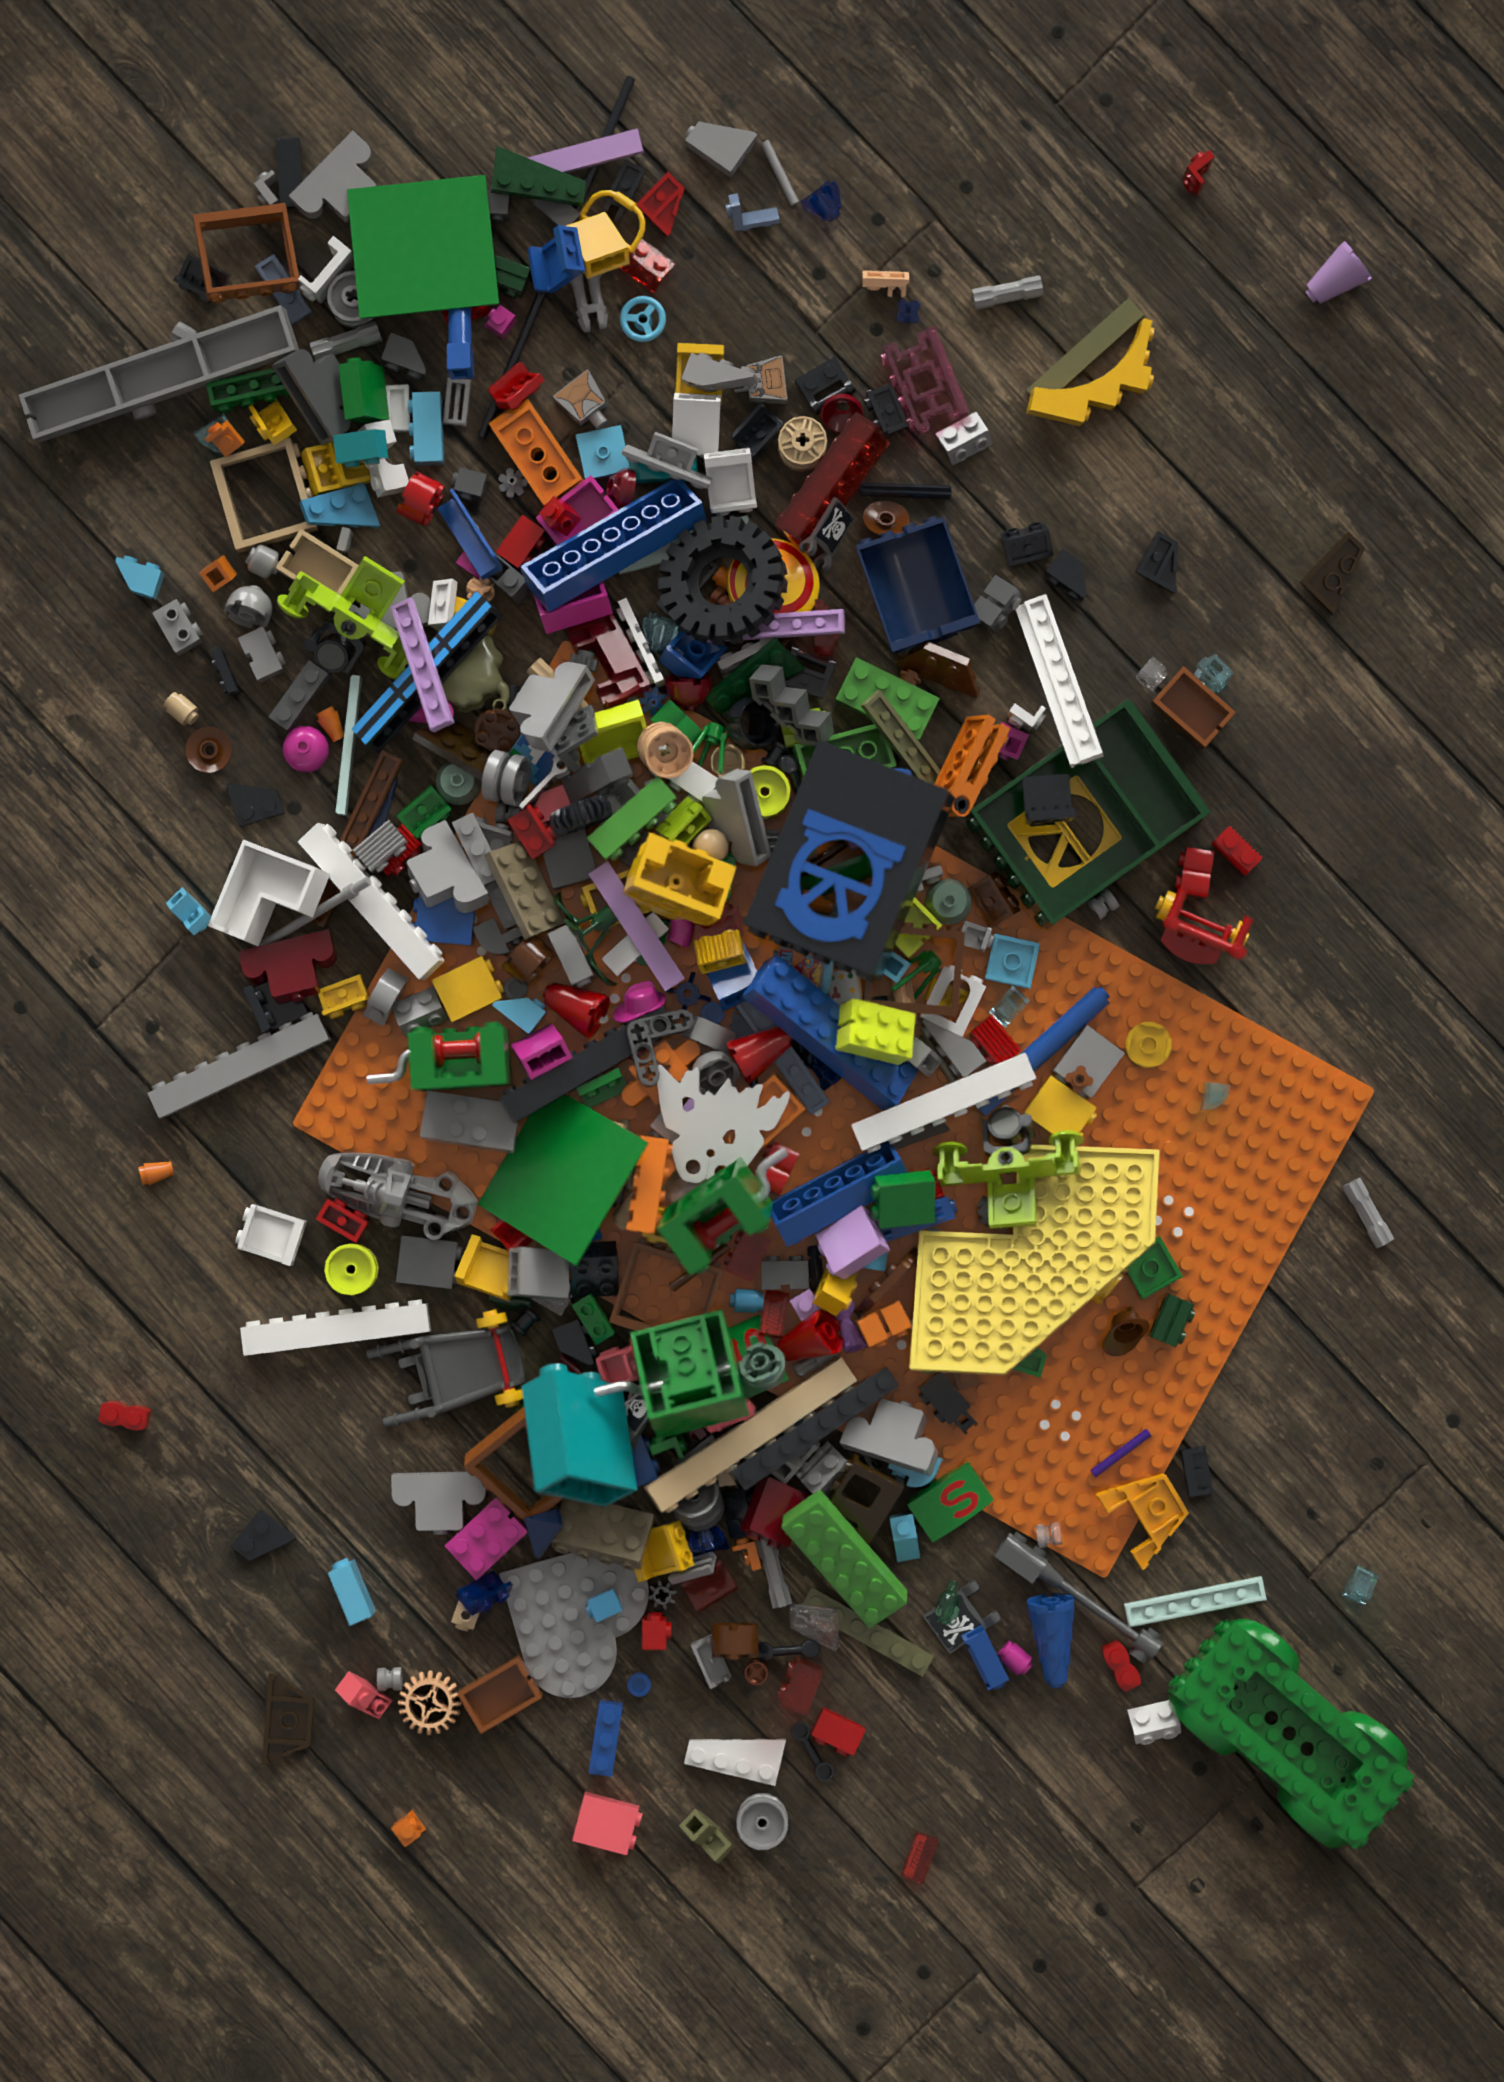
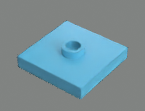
(602, 452)
(1012, 961)

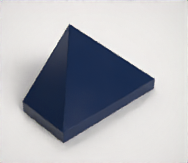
(543, 1529)

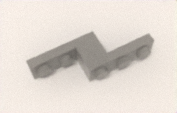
(476, 847)

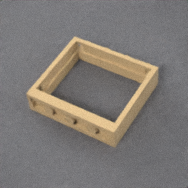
(299, 474)

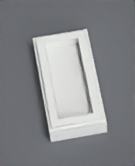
(398, 407)

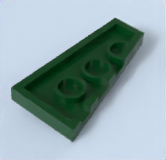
(530, 179)
(737, 684)

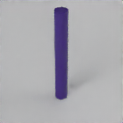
(1120, 1453)

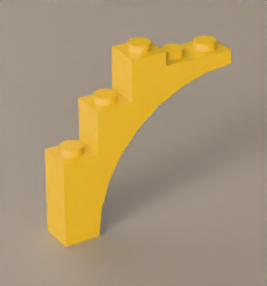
(1071, 403)

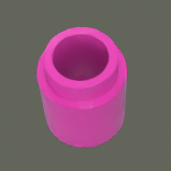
(1015, 1658)

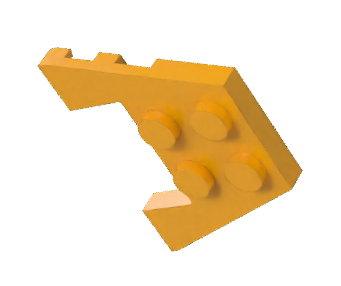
(1156, 1508)

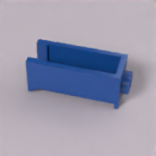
(985, 1658)

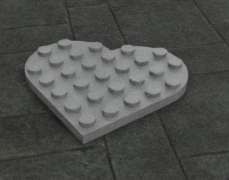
(555, 1634)

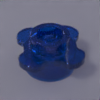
(908, 317)

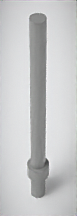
(348, 892)

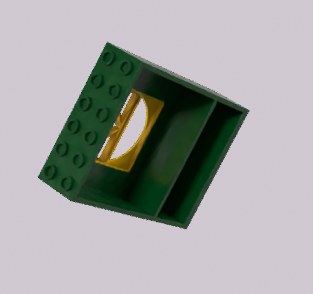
(1141, 804)

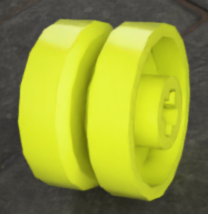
(779, 790)
(365, 1269)

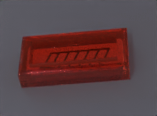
(773, 1314)
(919, 1857)

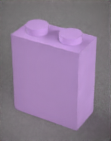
(851, 1243)

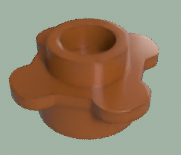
(910, 677)
(1072, 1078)

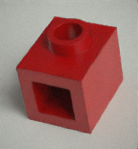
(560, 516)

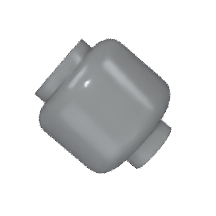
(262, 561)

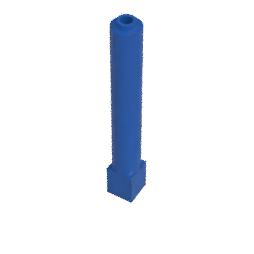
(459, 347)
(1059, 1034)

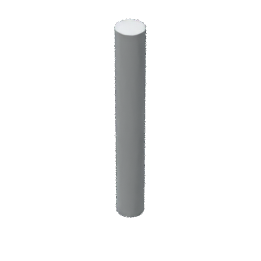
(779, 172)

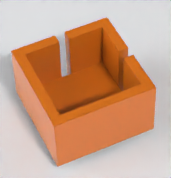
(884, 1323)

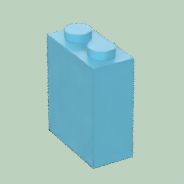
(351, 1591)

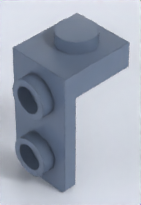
(752, 219)

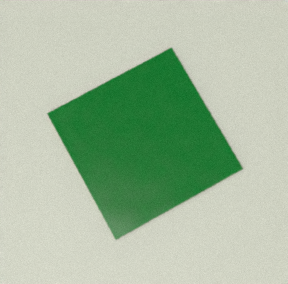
(422, 246)
(563, 1176)

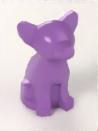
(851, 1339)

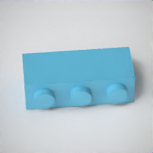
(426, 428)

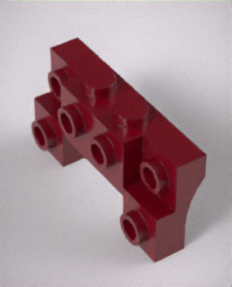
(615, 656)

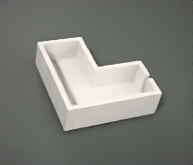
(259, 882)

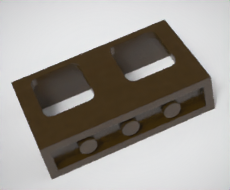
(867, 1517)

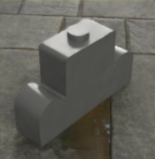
(315, 391)

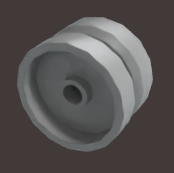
(339, 298)
(506, 778)
(764, 1835)

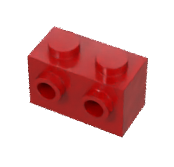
(342, 1220)
(655, 1631)

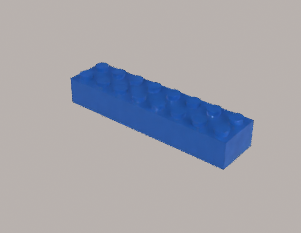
(612, 544)
(813, 1022)

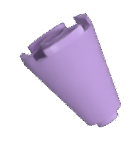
(1337, 275)

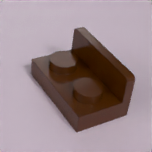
(994, 898)

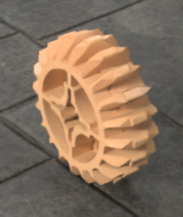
(419, 1699)

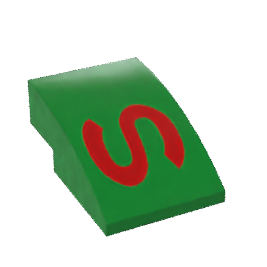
(743, 1336)
(949, 1501)

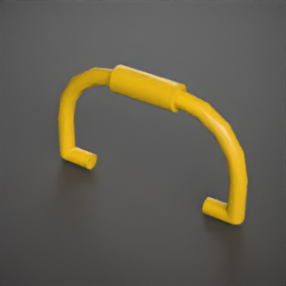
(626, 202)

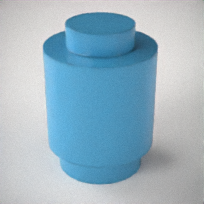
(746, 1300)

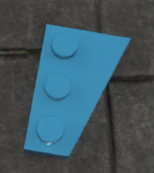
(341, 507)

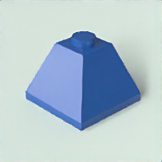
(690, 657)

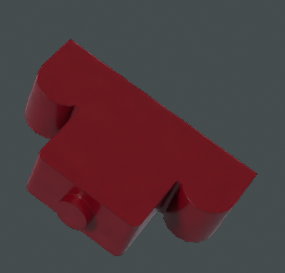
(290, 965)

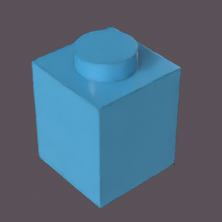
(603, 1605)

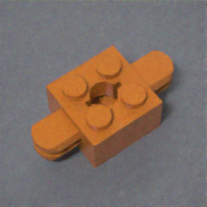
(673, 1060)

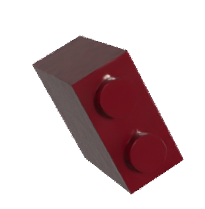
(766, 1511)

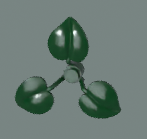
(601, 921)

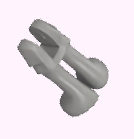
(582, 305)

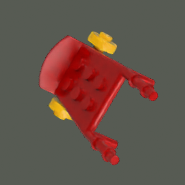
(1193, 942)

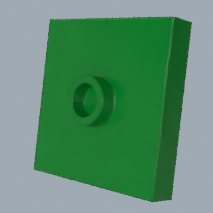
(1153, 1270)

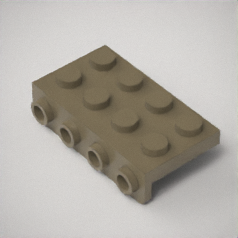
(524, 890)
(604, 1533)

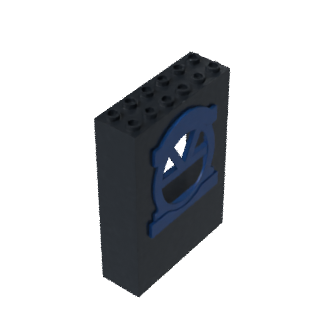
(883, 813)

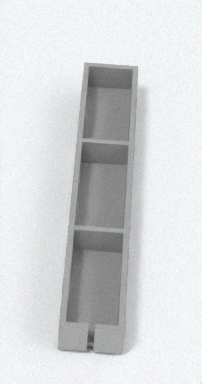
(158, 374)

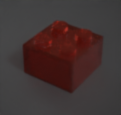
(801, 1685)

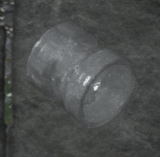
(1043, 1537)

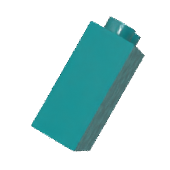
(578, 1439)

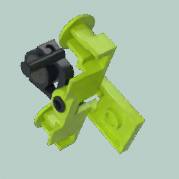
(370, 586)
(1009, 1203)

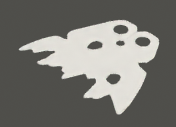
(711, 1119)

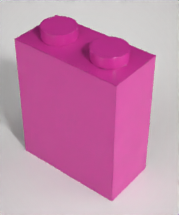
(541, 1051)

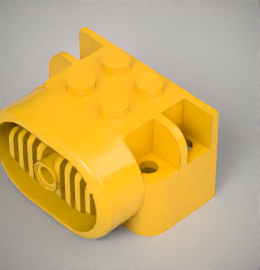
(678, 881)

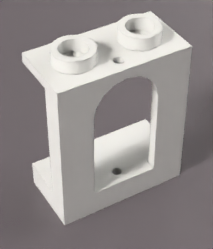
(973, 999)

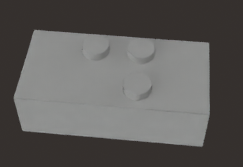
(468, 1122)

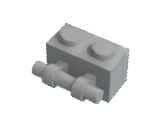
(822, 1469)

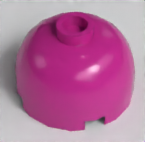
(305, 749)

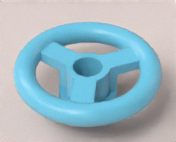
(644, 327)

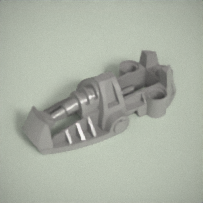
(390, 1191)

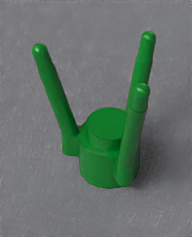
(713, 735)
(929, 963)

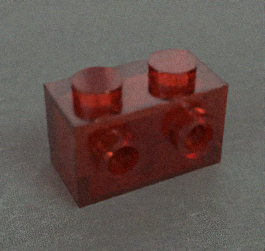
(728, 920)

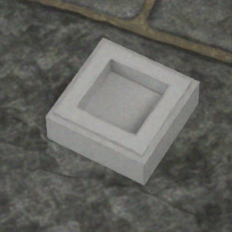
(344, 541)

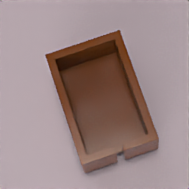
(1192, 708)
(499, 1694)

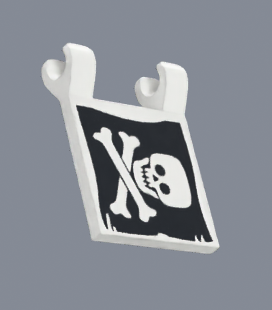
(555, 775)

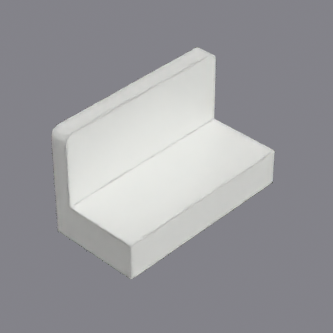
(442, 603)

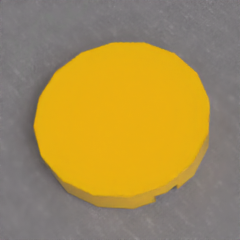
(1148, 1044)

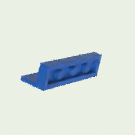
(469, 537)

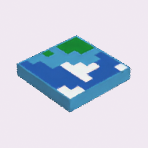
(540, 760)

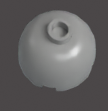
(249, 606)
(714, 1070)

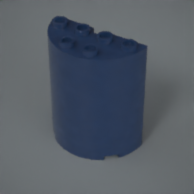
(917, 585)

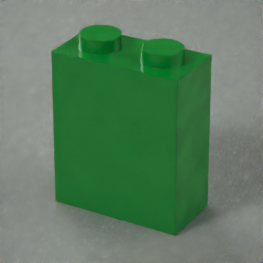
(363, 391)
(903, 1199)

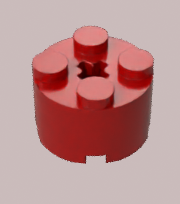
(420, 498)

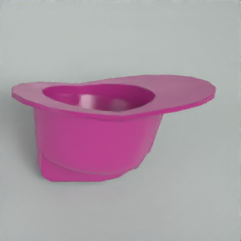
(639, 1000)

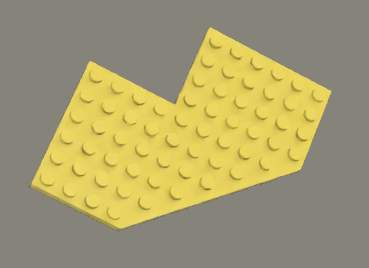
(1001, 1295)

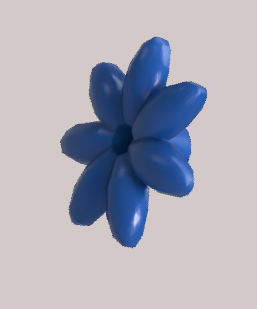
(649, 697)

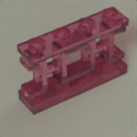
(941, 374)

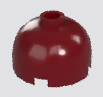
(688, 691)

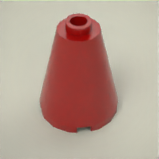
(577, 1006)
(758, 1051)
(812, 1338)

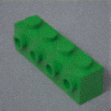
(245, 390)

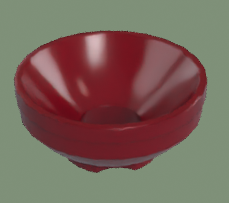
(836, 419)
(621, 487)

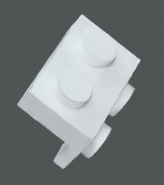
(1021, 718)
(1154, 1722)

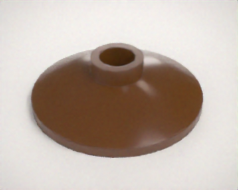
(885, 517)
(200, 741)

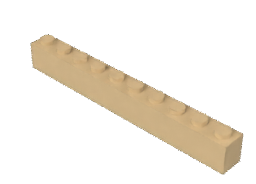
(750, 1434)

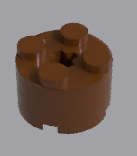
(527, 959)
(734, 1640)

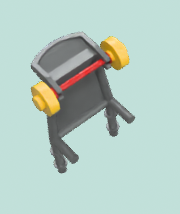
(464, 1366)

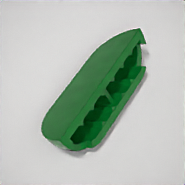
(856, 869)

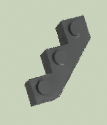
(790, 706)
(598, 777)

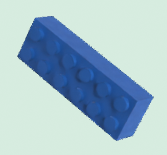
(832, 1194)

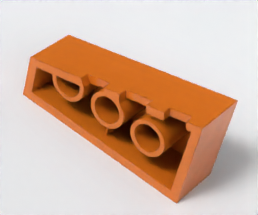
(648, 1185)

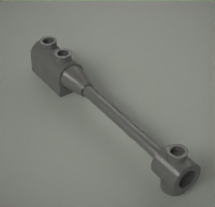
(1032, 1564)

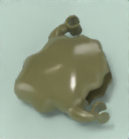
(477, 679)

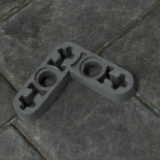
(650, 1034)

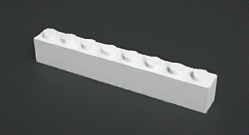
(372, 901)
(943, 1102)
(335, 1328)

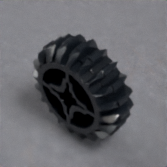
(580, 815)

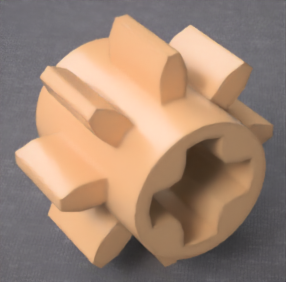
(483, 587)

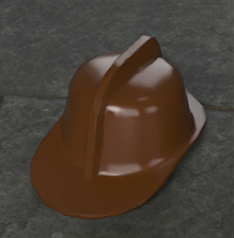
(1125, 1332)

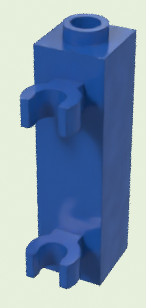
(943, 1212)

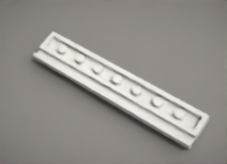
(1059, 681)

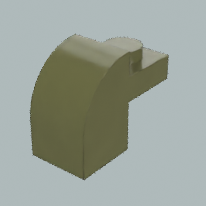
(707, 1835)

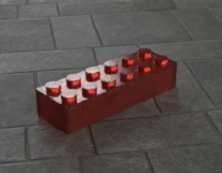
(836, 475)

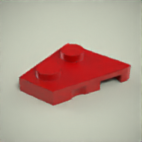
(662, 203)

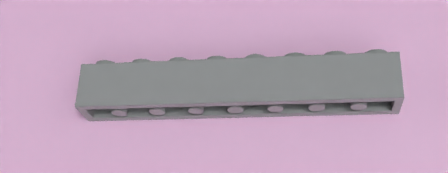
(238, 1066)

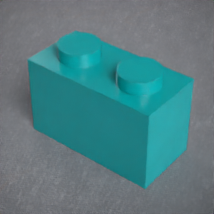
(359, 447)

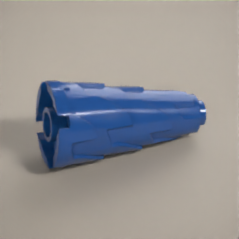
(1052, 1632)

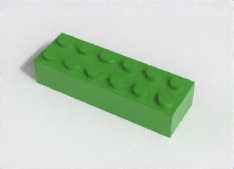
(844, 1559)

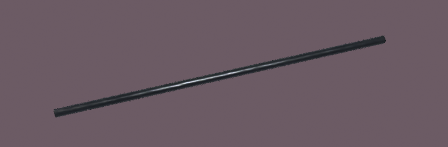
(539, 298)

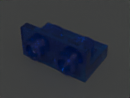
(483, 1593)

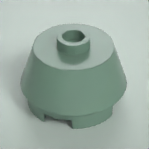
(457, 785)
(949, 901)
(762, 1366)

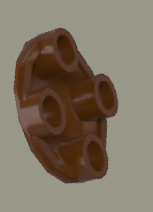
(497, 730)

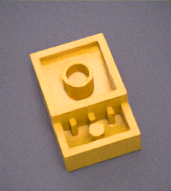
(327, 475)

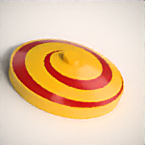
(801, 578)

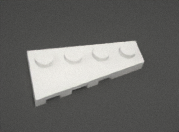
(635, 634)
(746, 1759)

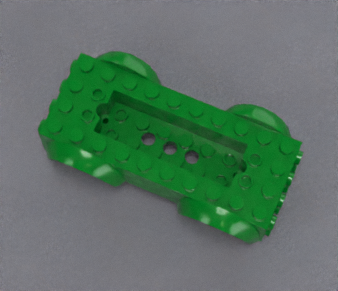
(1355, 1760)

